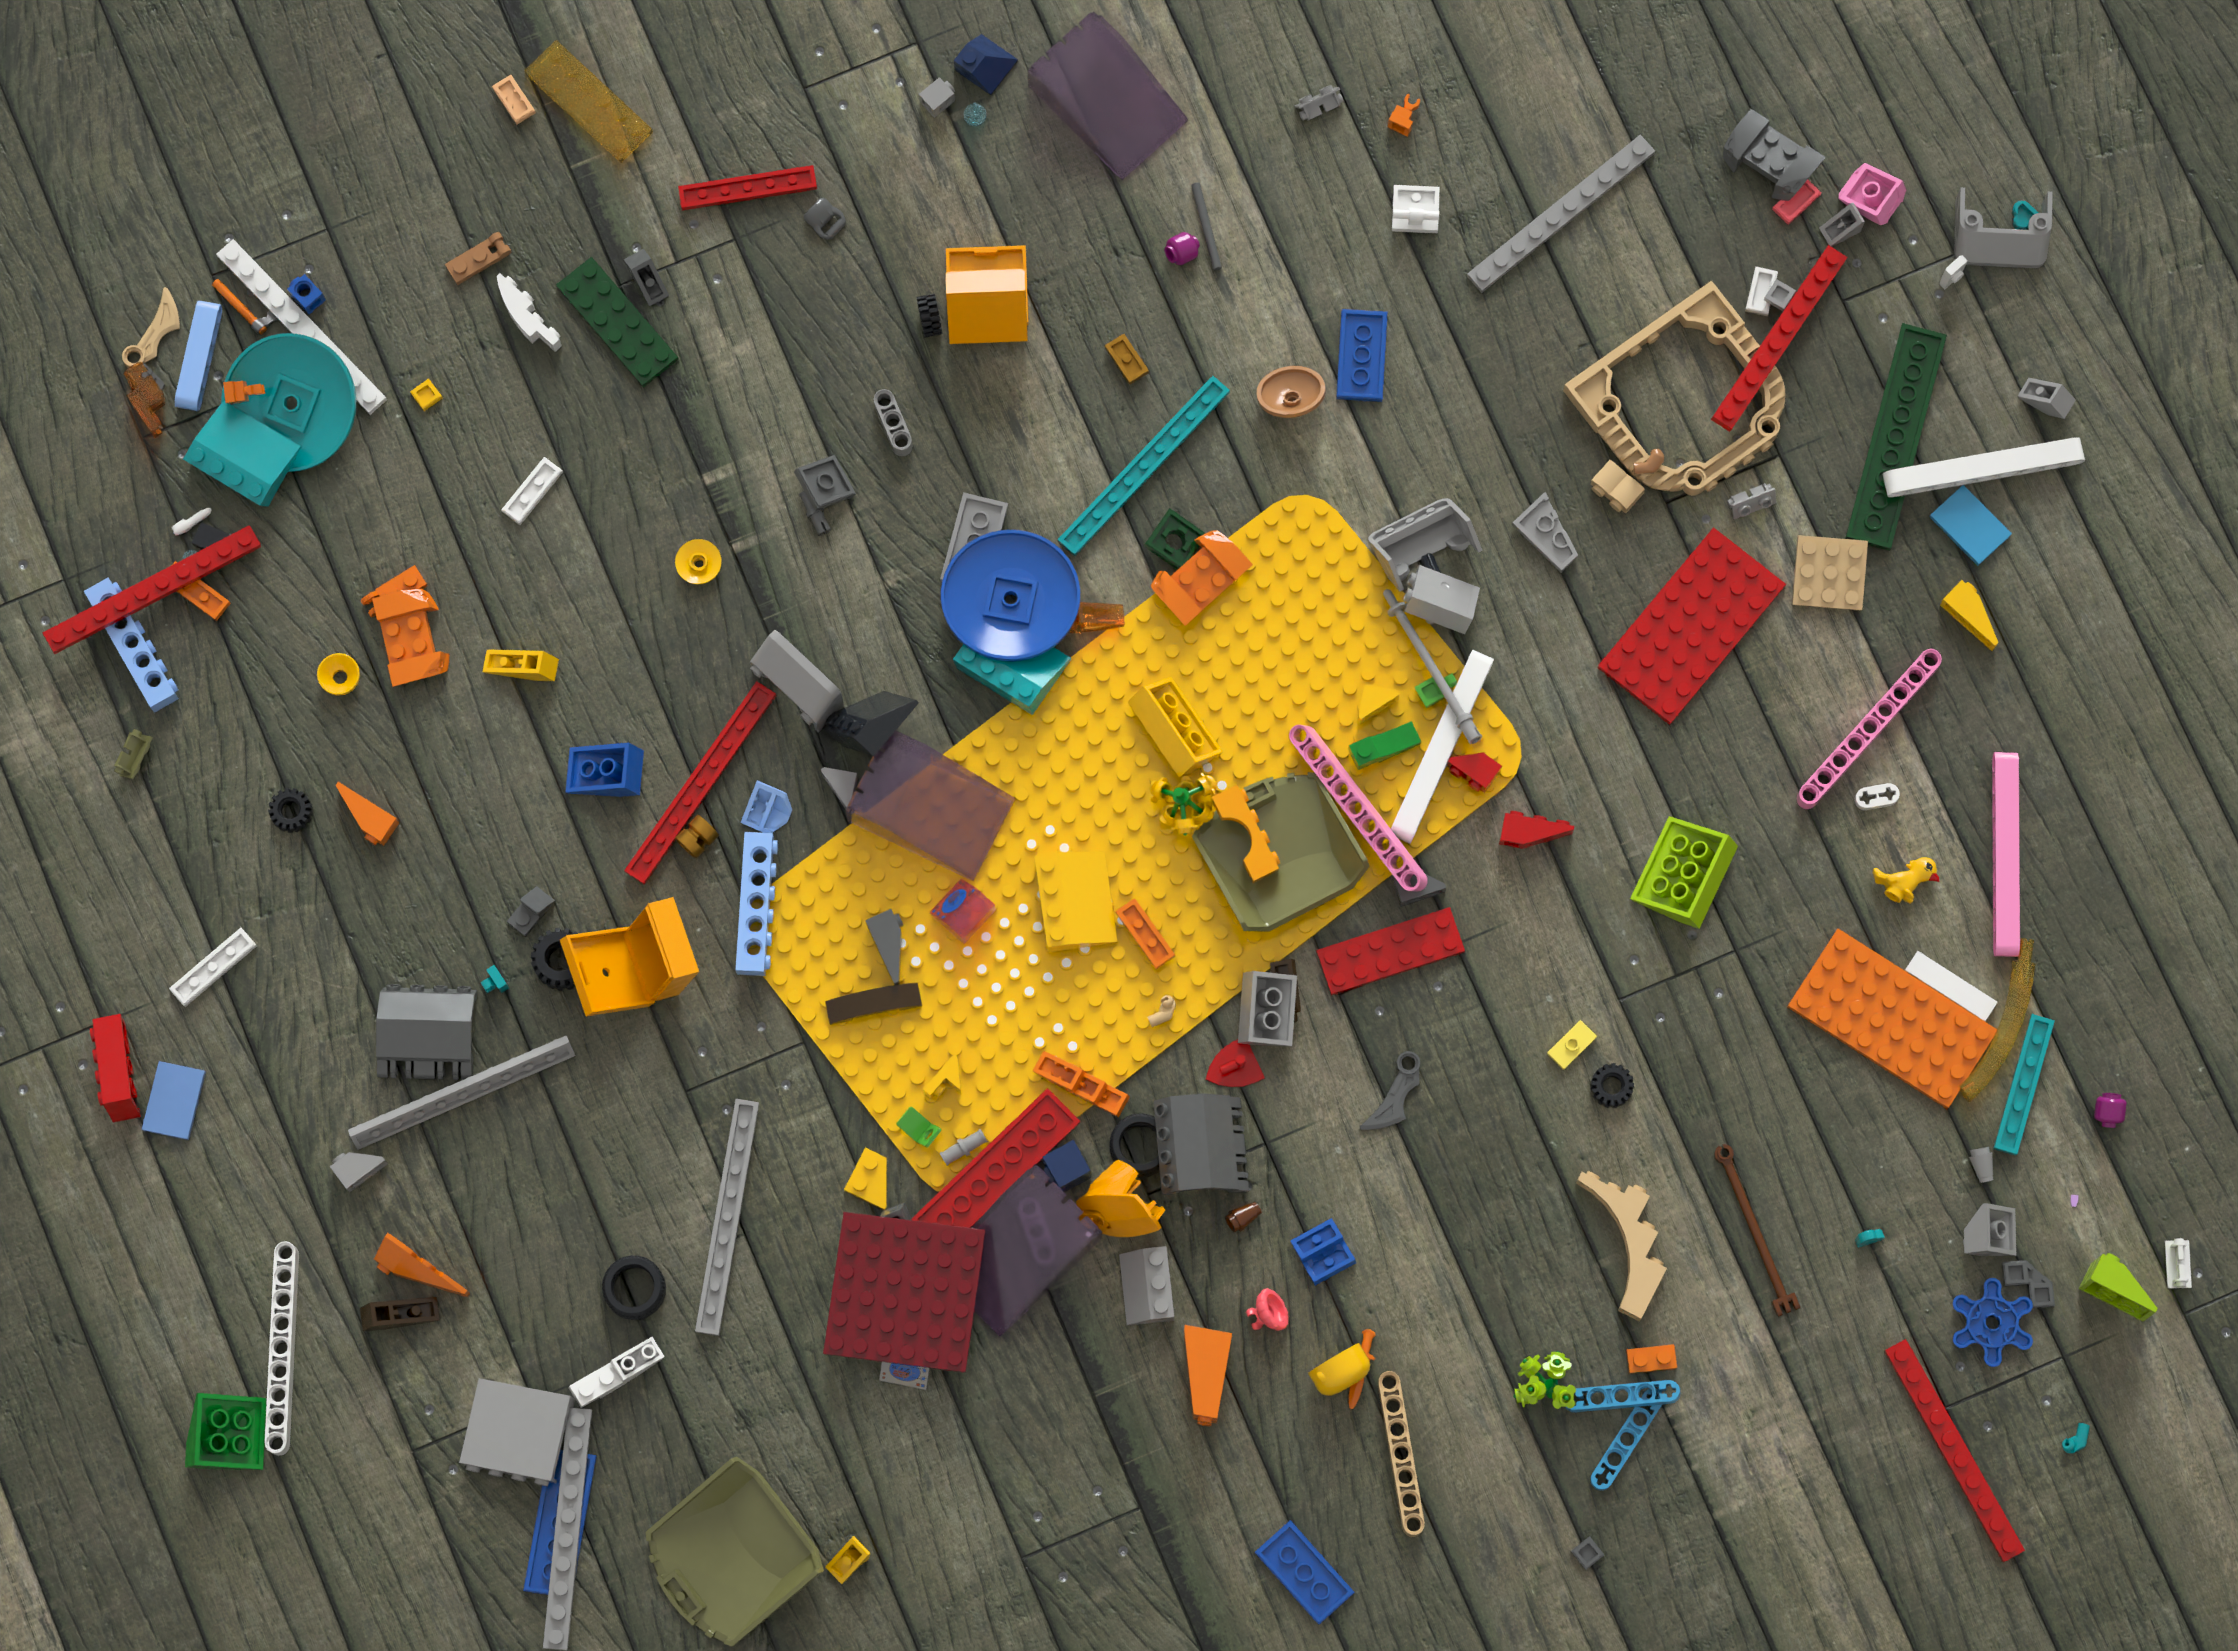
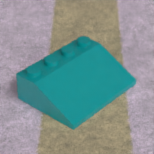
(243, 453)
(1019, 682)

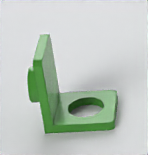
(918, 1127)

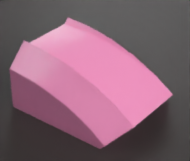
(1873, 193)

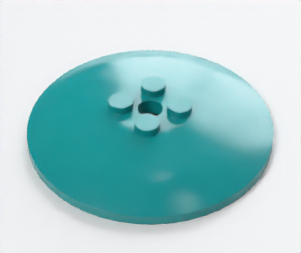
(313, 375)

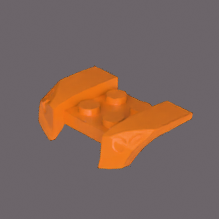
(1201, 577)
(409, 636)

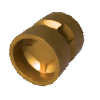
(697, 836)

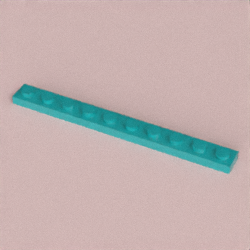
(1143, 466)

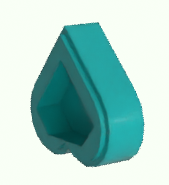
(2022, 213)
(1869, 1237)

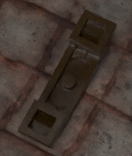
(873, 1002)

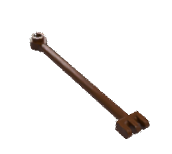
(1783, 1298)

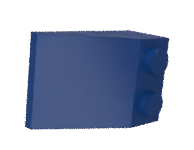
(605, 770)

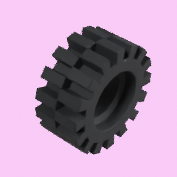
(929, 315)
(300, 820)
(1622, 1075)

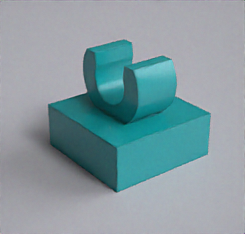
(495, 980)

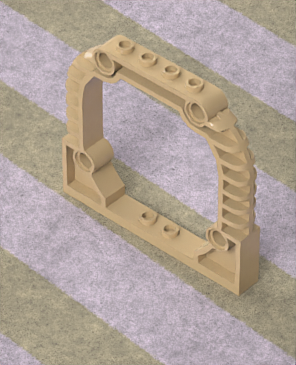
(1700, 311)

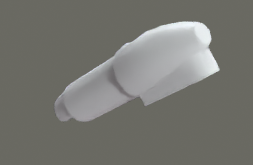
(185, 525)

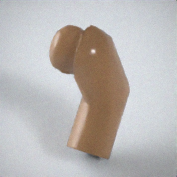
(1652, 463)

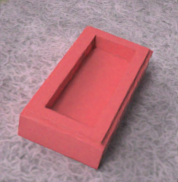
(1798, 203)

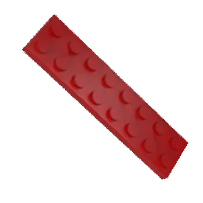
(1001, 1163)

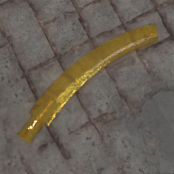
(2011, 1022)

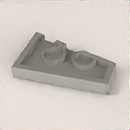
(1544, 531)

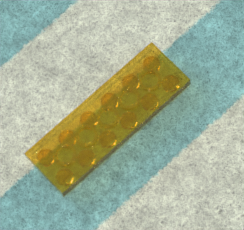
(588, 101)

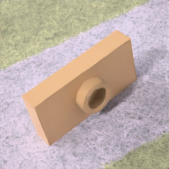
(513, 99)

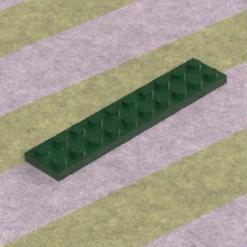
(1896, 433)

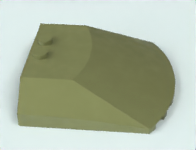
(1310, 840)
(731, 1553)

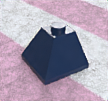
(984, 63)

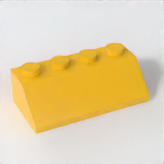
(1174, 726)

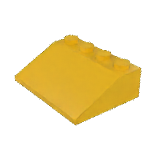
(1075, 900)

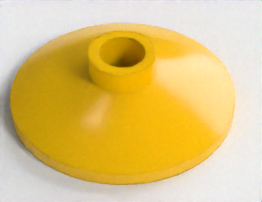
(696, 551)

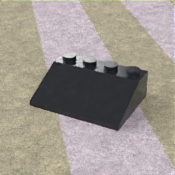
(870, 721)

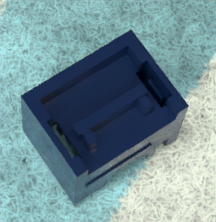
(1066, 1166)

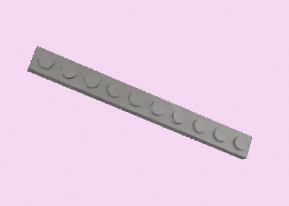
(1560, 213)
(461, 1092)
(727, 1217)
(567, 1529)

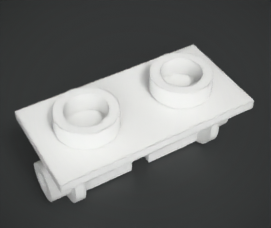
(2178, 1263)

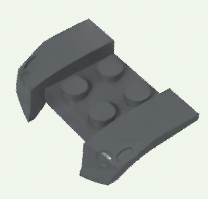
(1771, 155)

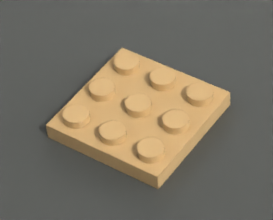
(1829, 572)

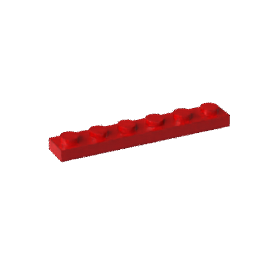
(747, 187)

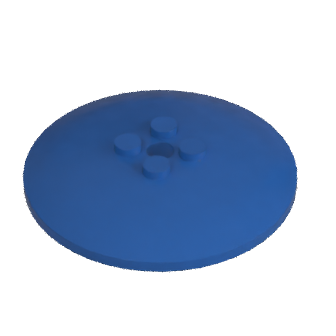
(1017, 566)

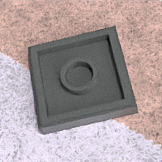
(824, 482)

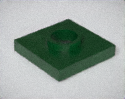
(1174, 524)

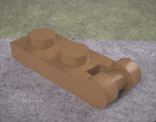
(477, 258)

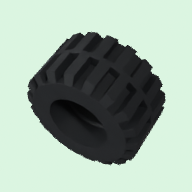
(540, 957)

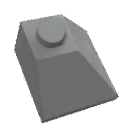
(1991, 1232)

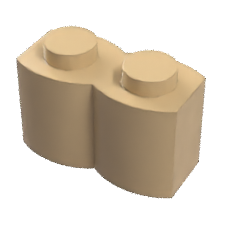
(1617, 487)

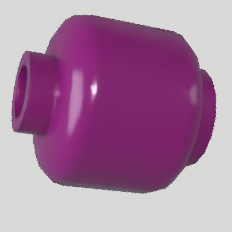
(1182, 248)
(2110, 1109)

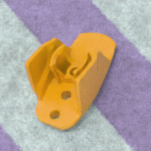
(1114, 1206)

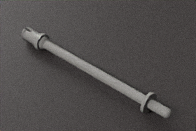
(1463, 720)

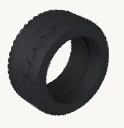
(1120, 1129)
(619, 1267)

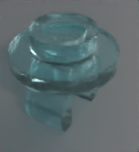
(975, 114)

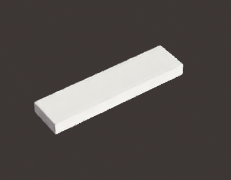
(213, 967)
(1951, 986)

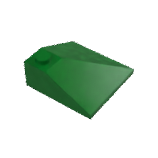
(226, 1432)

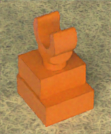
(1401, 117)
(238, 391)

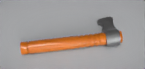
(258, 325)

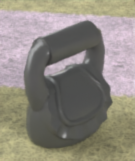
(820, 214)

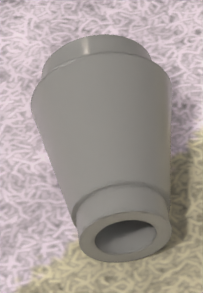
(1982, 1163)

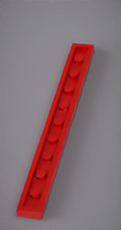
(1779, 338)
(151, 589)
(700, 783)
(1954, 1450)

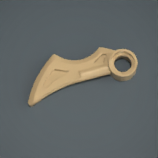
(163, 323)

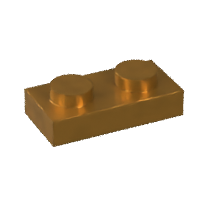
(1126, 359)

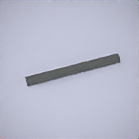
(1206, 226)

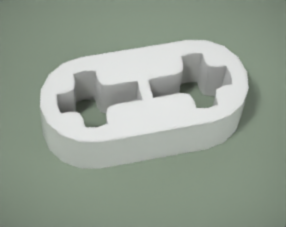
(1876, 791)

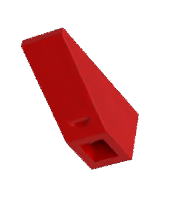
(1525, 831)

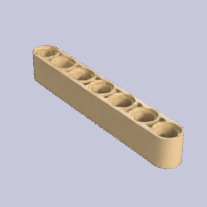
(1404, 1442)

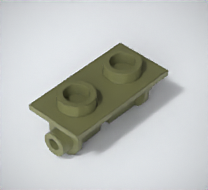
(129, 764)

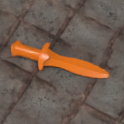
(1356, 1389)

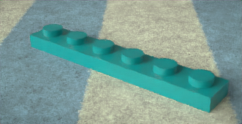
(2023, 1084)

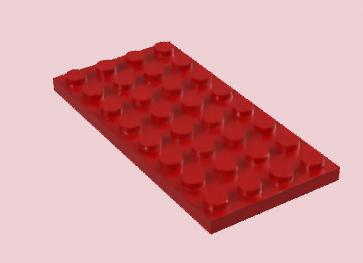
(1691, 626)

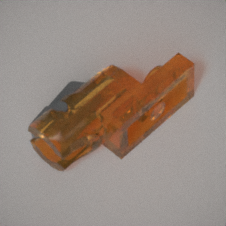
(146, 394)

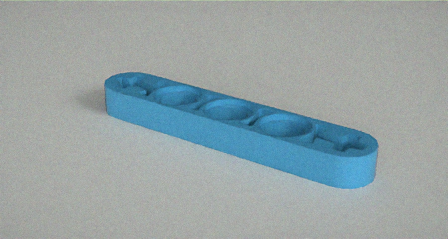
(1633, 1396)
(1624, 1451)

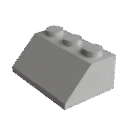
(1267, 1009)
(1146, 1286)

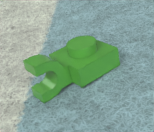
(1430, 692)

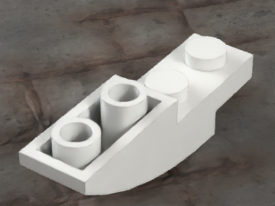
(520, 308)
(617, 1372)

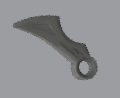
(1391, 1109)

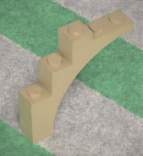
(1638, 1238)

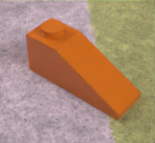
(373, 821)

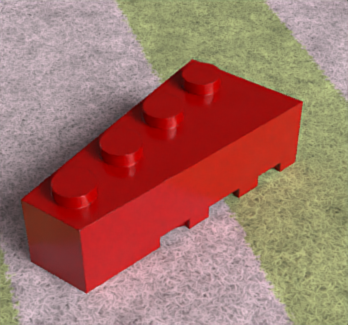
(114, 1068)

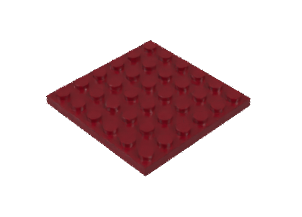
(904, 1292)

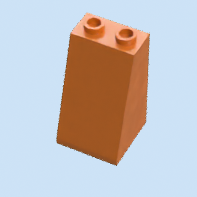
(1206, 1363)

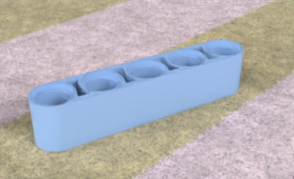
(198, 355)

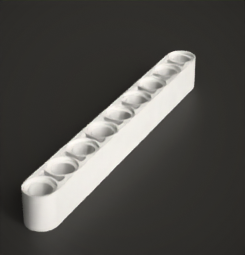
(1983, 467)
(1440, 748)
(286, 1359)

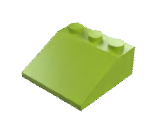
(2116, 1286)

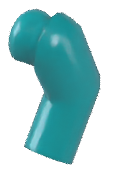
(2078, 1441)

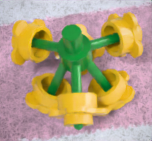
(1183, 796)

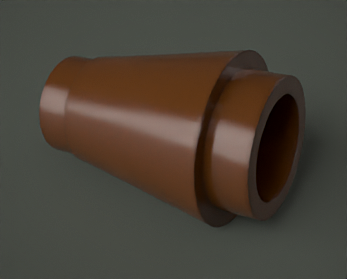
(1241, 1217)

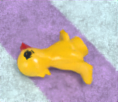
(1902, 884)

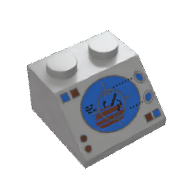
(905, 1375)

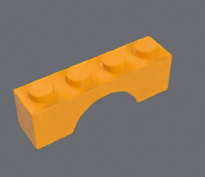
(1232, 806)

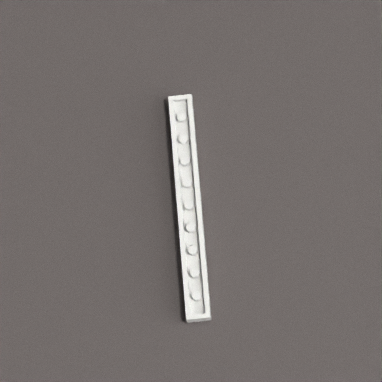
(293, 317)

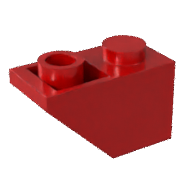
(1476, 769)

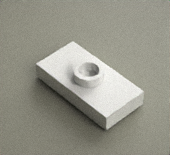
(1953, 272)

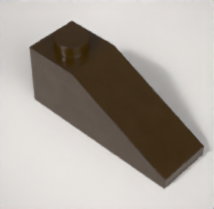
(399, 1313)

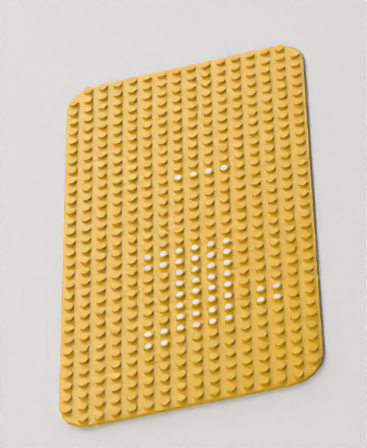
(1264, 656)

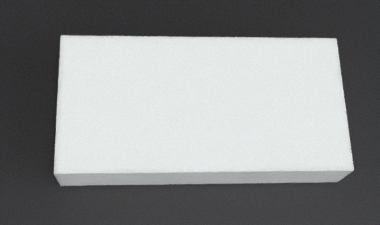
(1761, 284)

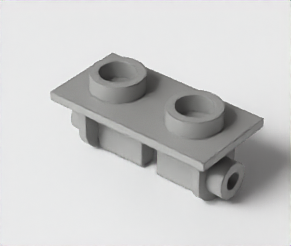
(1327, 98)
(1762, 497)

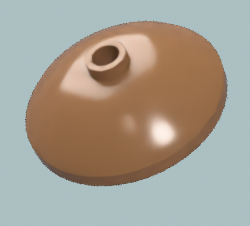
(1291, 391)

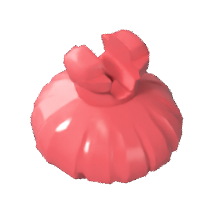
(1269, 1311)

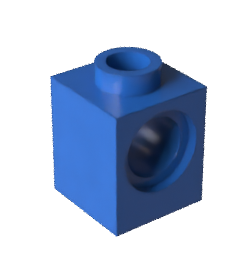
(309, 302)

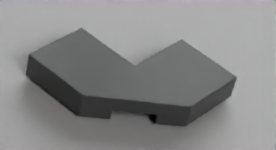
(2039, 1286)

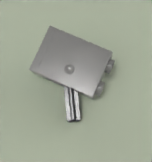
(1440, 597)

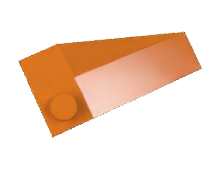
(403, 1262)

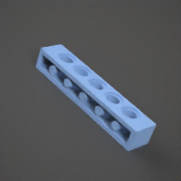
(157, 696)
(754, 844)

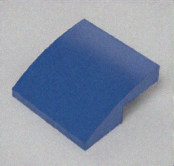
(1323, 1251)

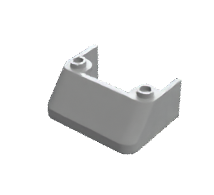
(2002, 246)
(1422, 533)
(797, 679)

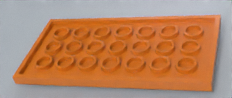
(1892, 1018)

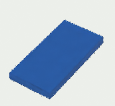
(1361, 355)
(1304, 1572)

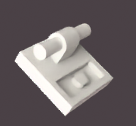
(1415, 209)

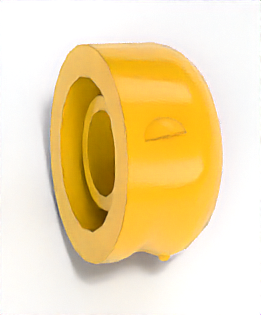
(1341, 1371)

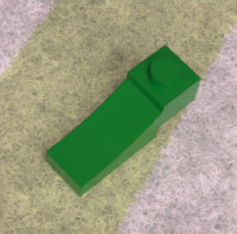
(1384, 745)

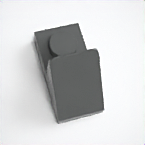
(530, 911)

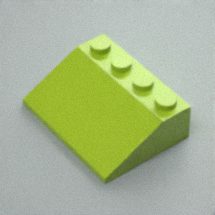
(1684, 871)

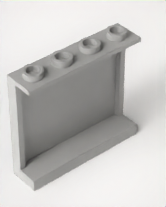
(515, 1431)

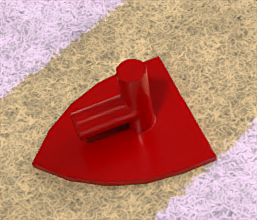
(1235, 1066)

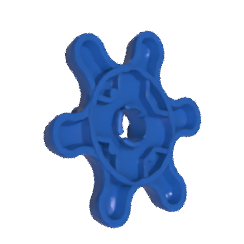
(2004, 1311)

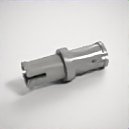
(963, 1147)

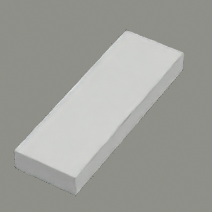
(532, 491)

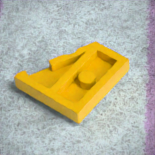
(870, 1179)

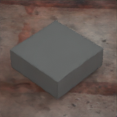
(1587, 1553)

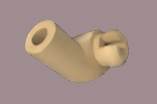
(1165, 1011)

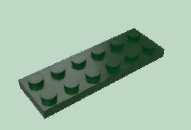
(617, 322)

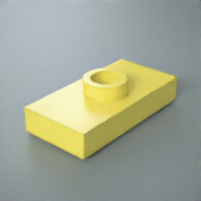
(1572, 1045)

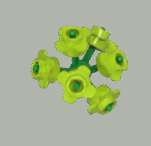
(1536, 1390)

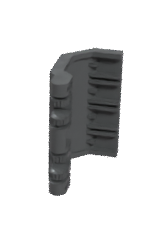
(425, 1029)
(1200, 1143)

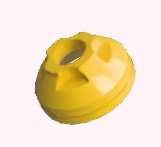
(334, 664)

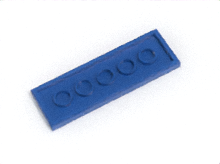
(541, 1551)

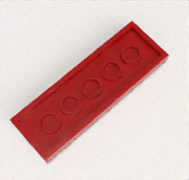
(1390, 951)

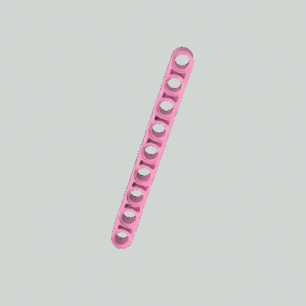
(1873, 718)
(1367, 812)
(2005, 854)

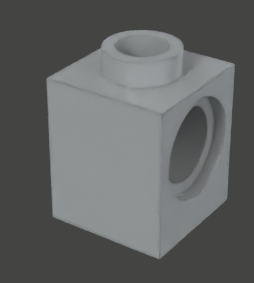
(937, 97)

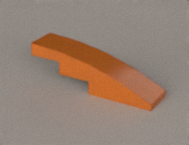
(1081, 1084)

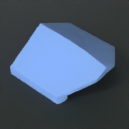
(767, 809)

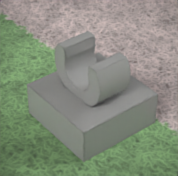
(1779, 295)

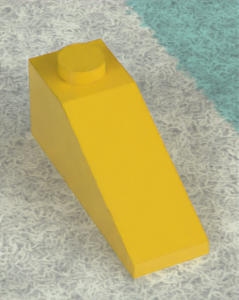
(1968, 610)
(521, 664)

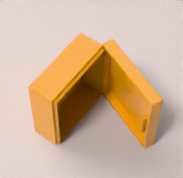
(987, 294)
(641, 960)

